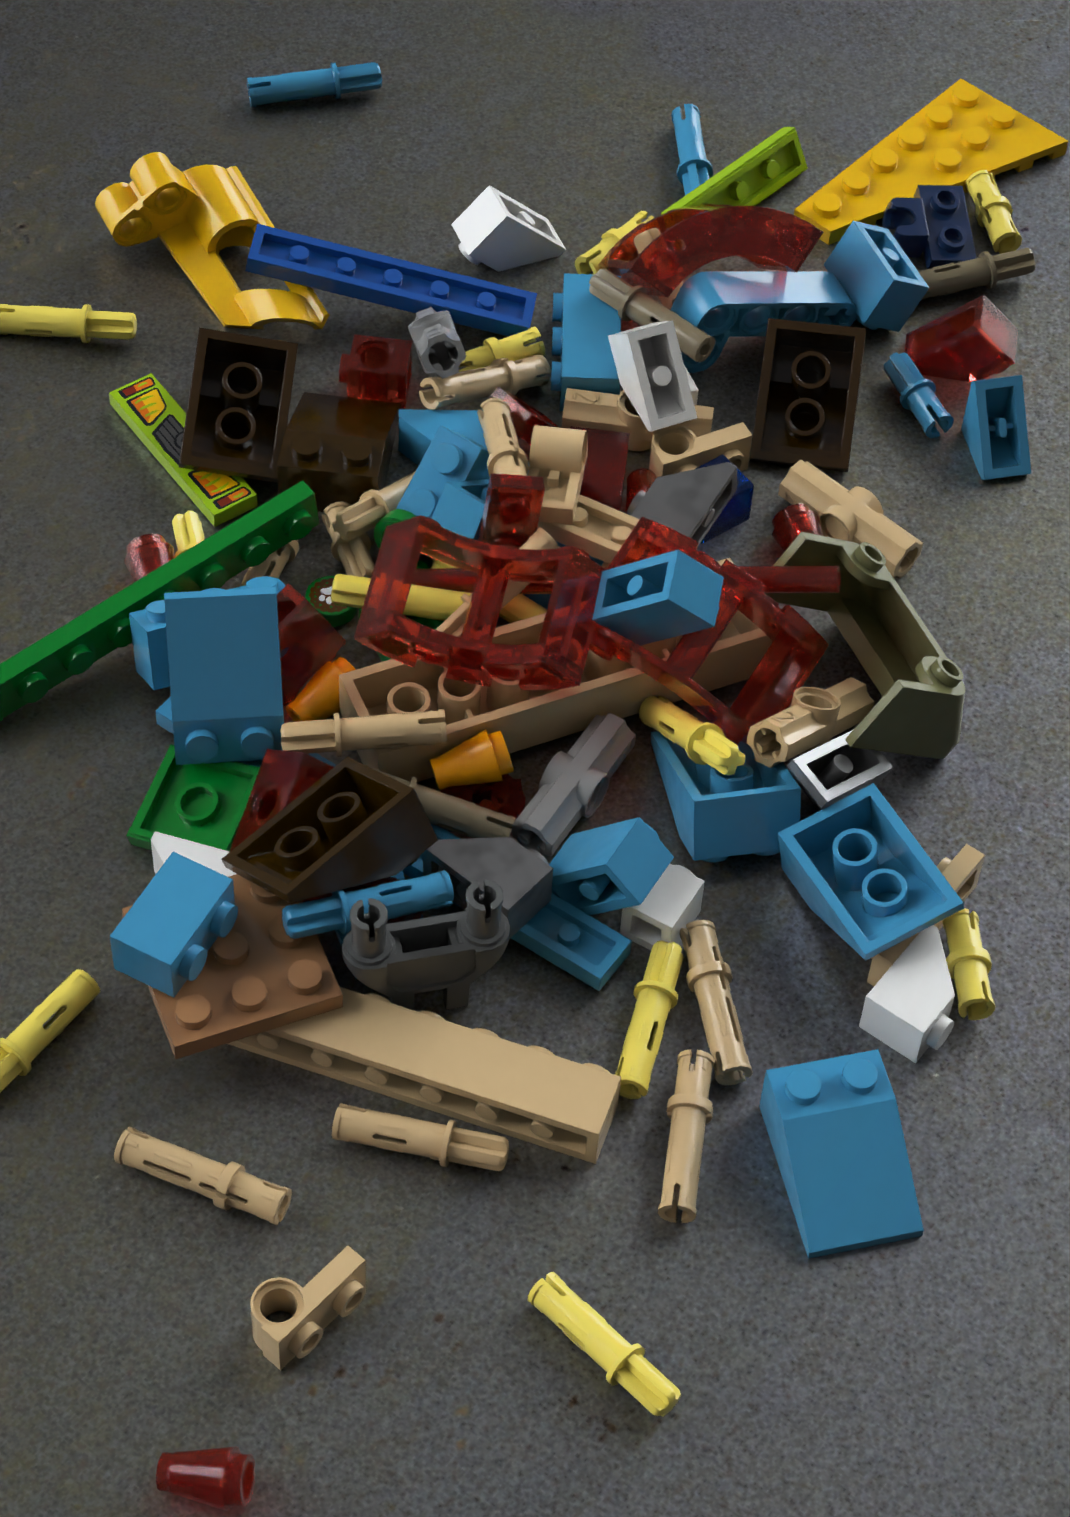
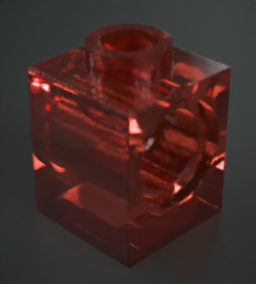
(378, 369)

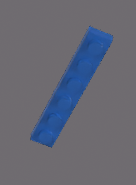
(389, 281)

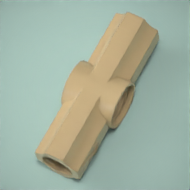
(618, 414)
(851, 515)
(809, 721)

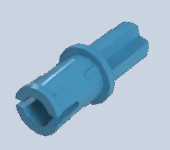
(917, 394)

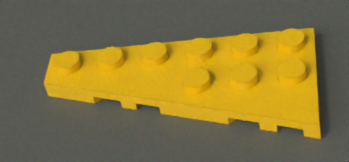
(937, 146)

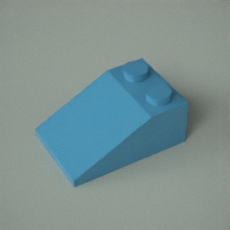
(224, 674)
(726, 813)
(865, 873)
(841, 1152)

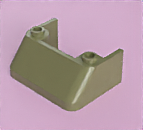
(917, 681)

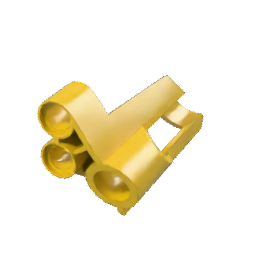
(196, 218)

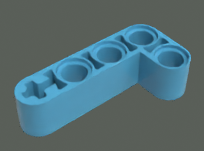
(742, 301)

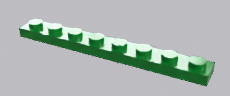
(107, 625)

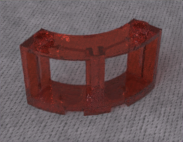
(708, 233)
(473, 658)
(779, 673)

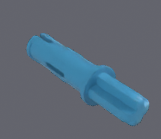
(314, 83)
(693, 166)
(399, 898)

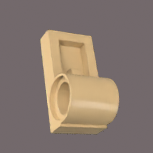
(679, 450)
(560, 459)
(330, 1293)

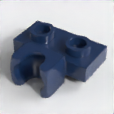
(932, 224)

